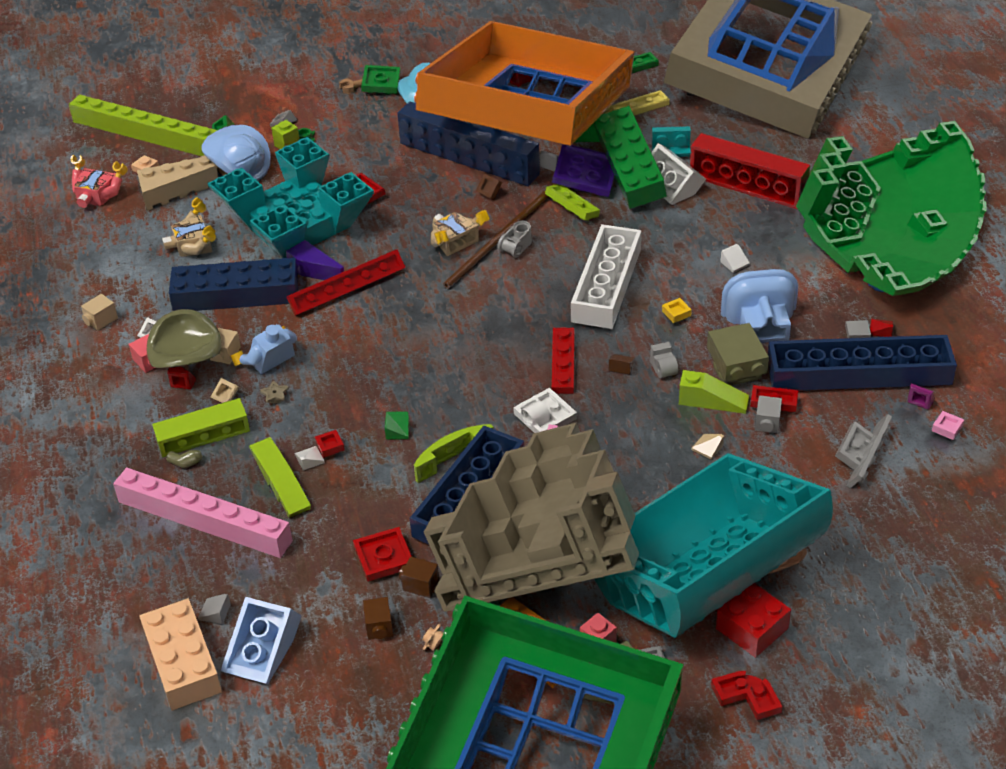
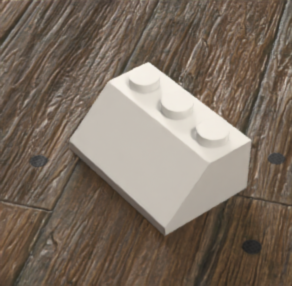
(679, 178)

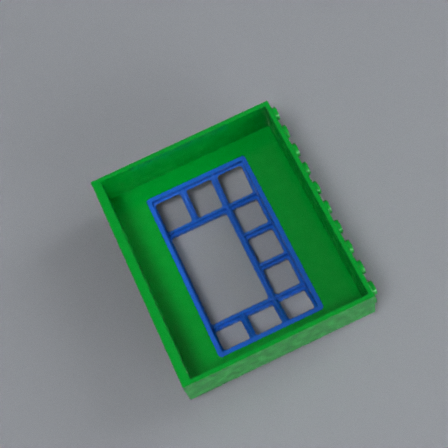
(471, 670)

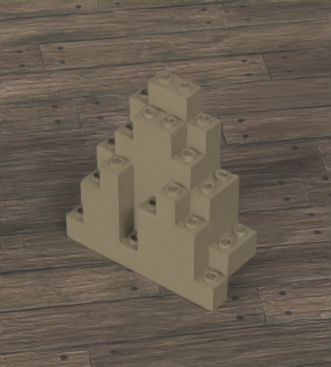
(537, 524)

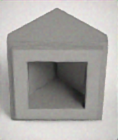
(548, 160)

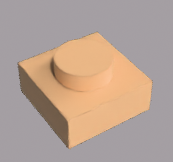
(144, 162)

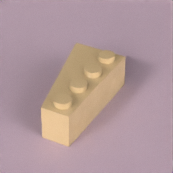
(175, 180)

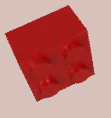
(753, 619)

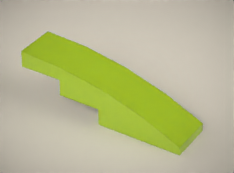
(280, 477)

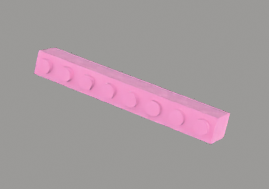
(203, 512)

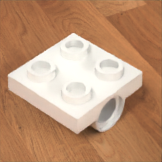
(544, 410)

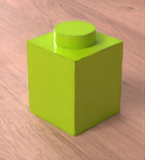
(284, 134)

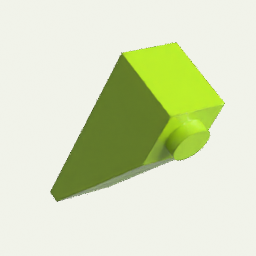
(708, 392)

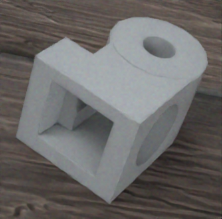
(663, 360)

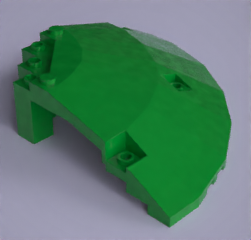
(899, 213)

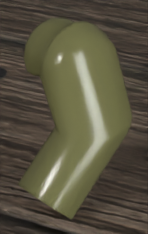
(186, 459)

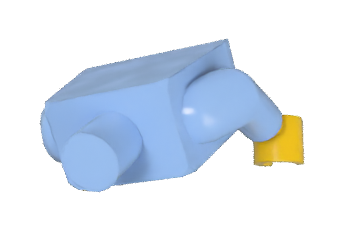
(268, 349)

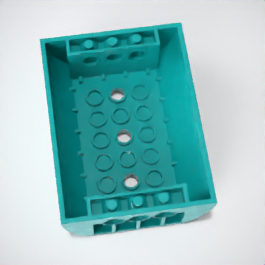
(715, 541)

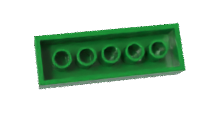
(630, 157)

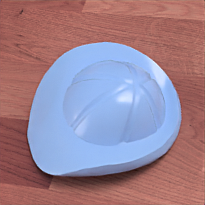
(237, 148)

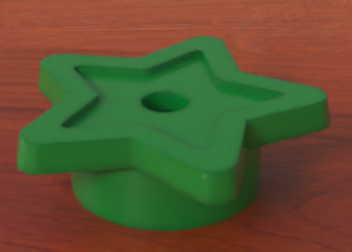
(305, 132)

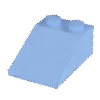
(260, 640)

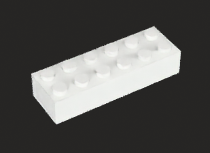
(606, 276)

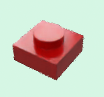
(329, 443)

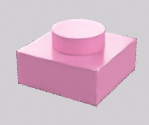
(948, 425)

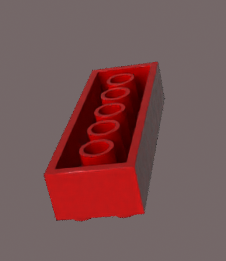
(749, 170)

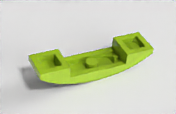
(443, 450)

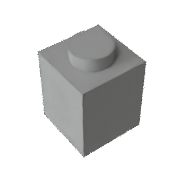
(768, 414)

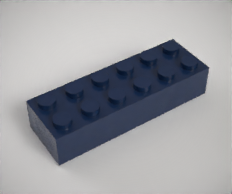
(233, 284)
(473, 465)

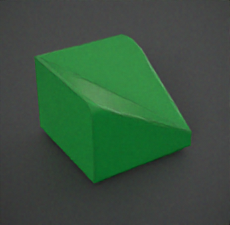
(397, 425)

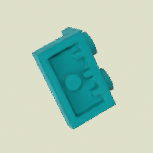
(673, 138)

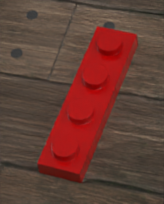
(563, 361)

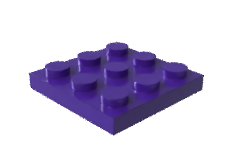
(583, 170)

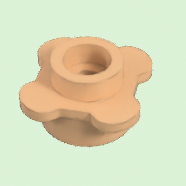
(432, 638)

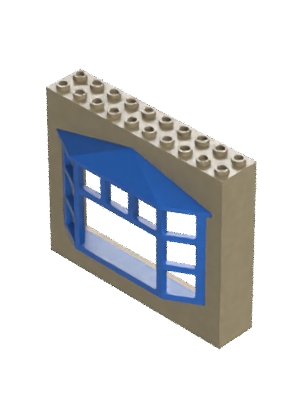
(787, 104)

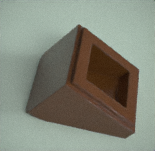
(621, 363)

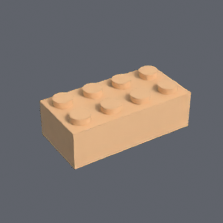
(180, 654)

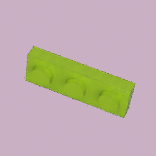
(572, 202)

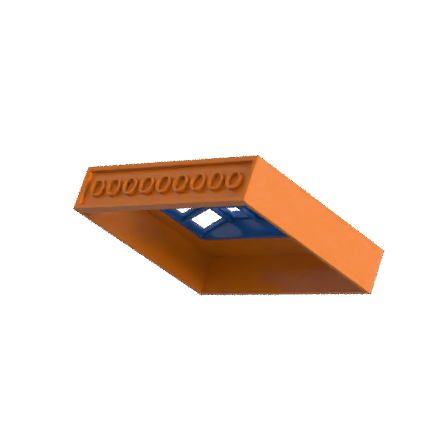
(475, 76)

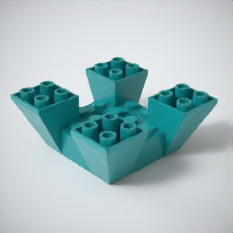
(299, 205)

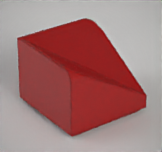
(180, 378)

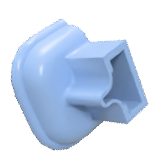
(763, 300)

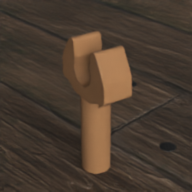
(348, 85)

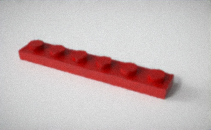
(345, 282)

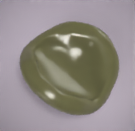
(182, 339)

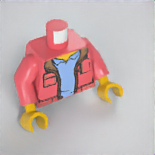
(95, 186)

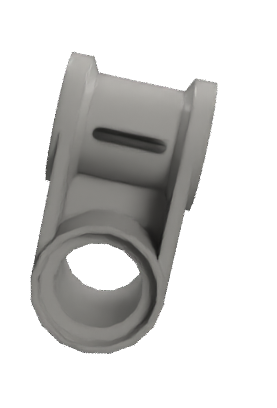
(516, 239)

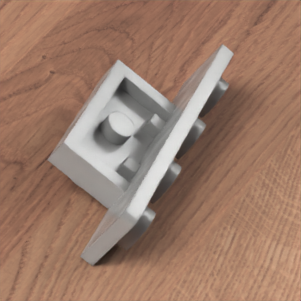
(859, 448)

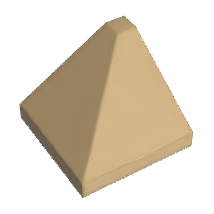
(224, 391)
(709, 445)

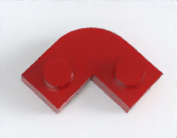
(740, 686)

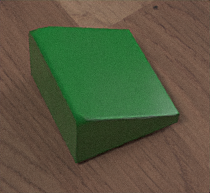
(223, 122)

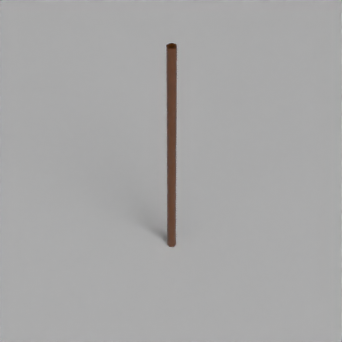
(494, 241)

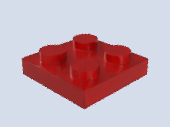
(382, 553)

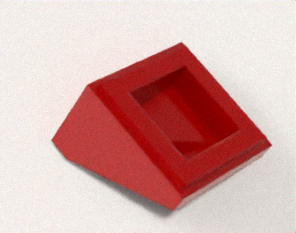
(881, 328)

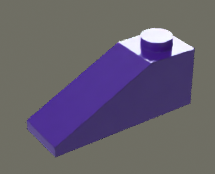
(313, 262)

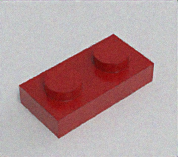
(788, 396)

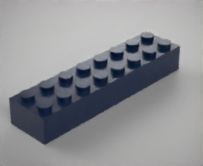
(470, 144)
(861, 362)

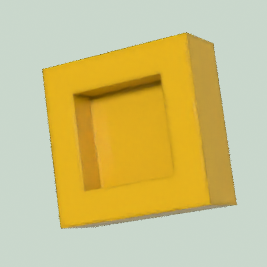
(676, 310)

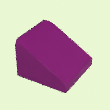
(920, 396)

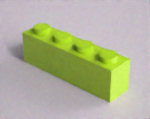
(201, 427)

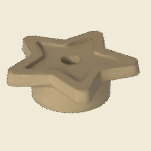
(274, 393)

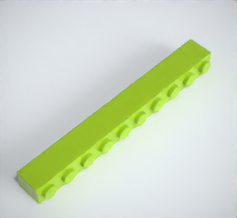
(139, 124)

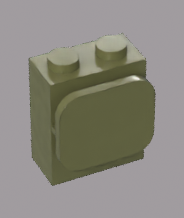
(737, 354)

